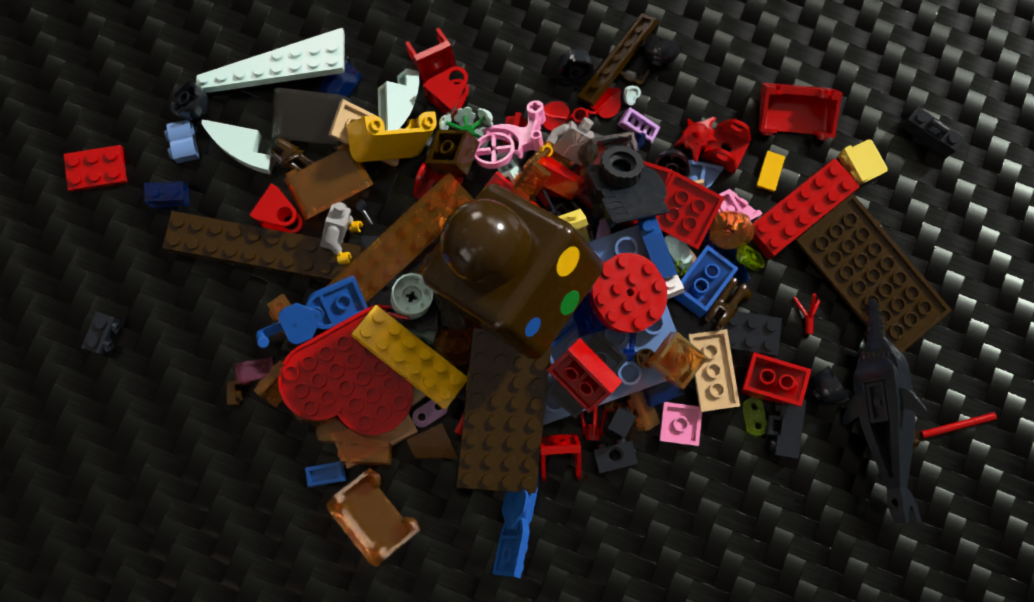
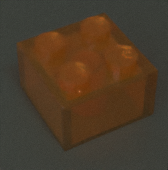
(677, 360)

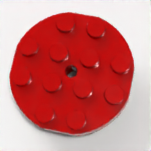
(628, 294)

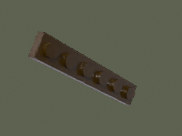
(617, 59)

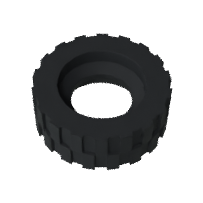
(618, 178)

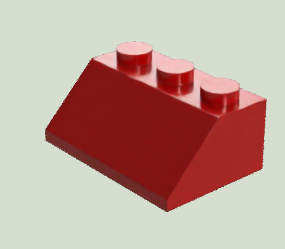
(584, 375)

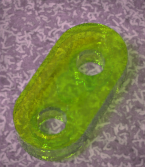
(750, 258)
(752, 416)

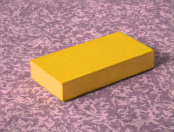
(770, 171)

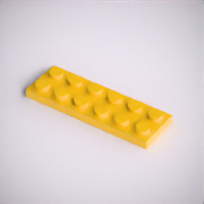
(410, 357)

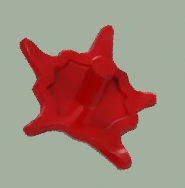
(697, 136)

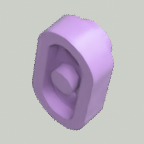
(430, 413)

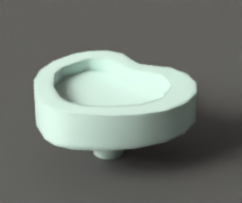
(631, 93)

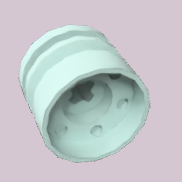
(411, 285)

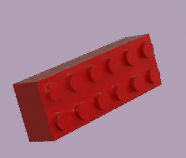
(802, 208)

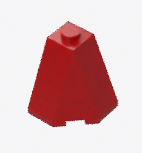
(563, 181)

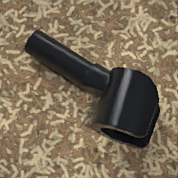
(360, 207)

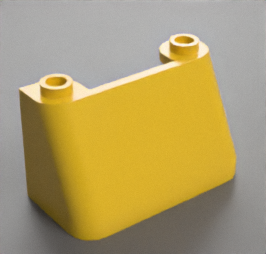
(372, 143)

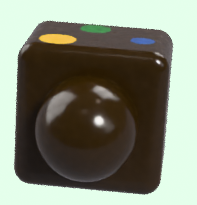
(512, 269)

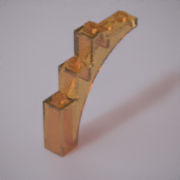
(354, 448)

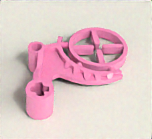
(528, 137)

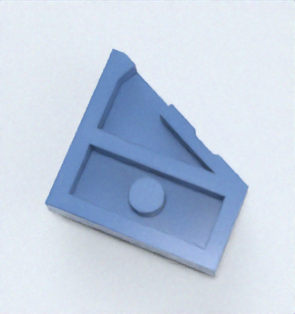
(704, 171)

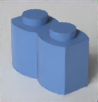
(182, 141)

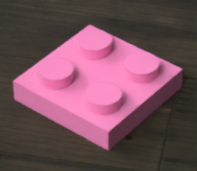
(680, 424)

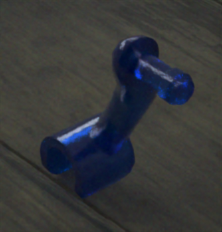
(630, 352)

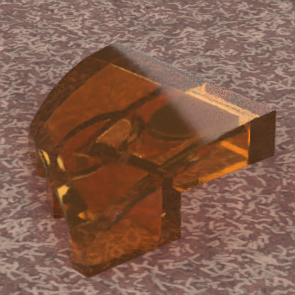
(432, 444)

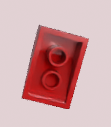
(775, 380)

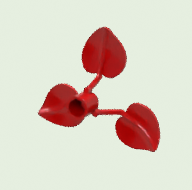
(558, 112)

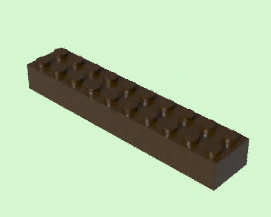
(254, 247)

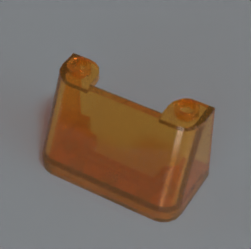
(327, 182)
(371, 518)

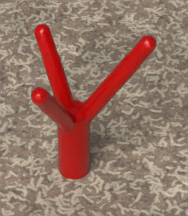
(808, 317)

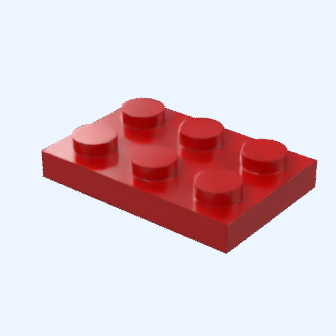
(95, 168)

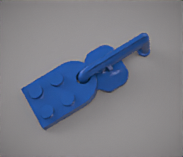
(300, 322)
(514, 536)

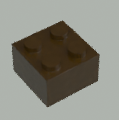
(452, 152)

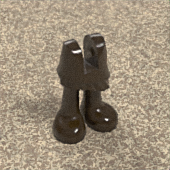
(290, 153)
(725, 311)

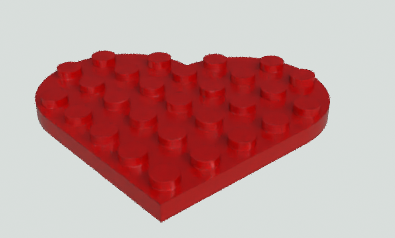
(346, 380)

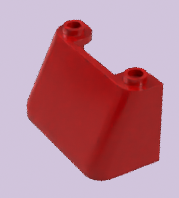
(799, 110)

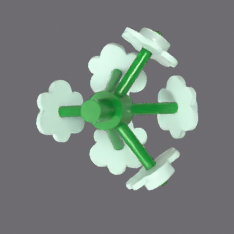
(465, 119)

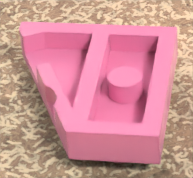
(734, 203)

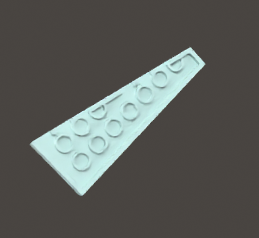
(301, 60)

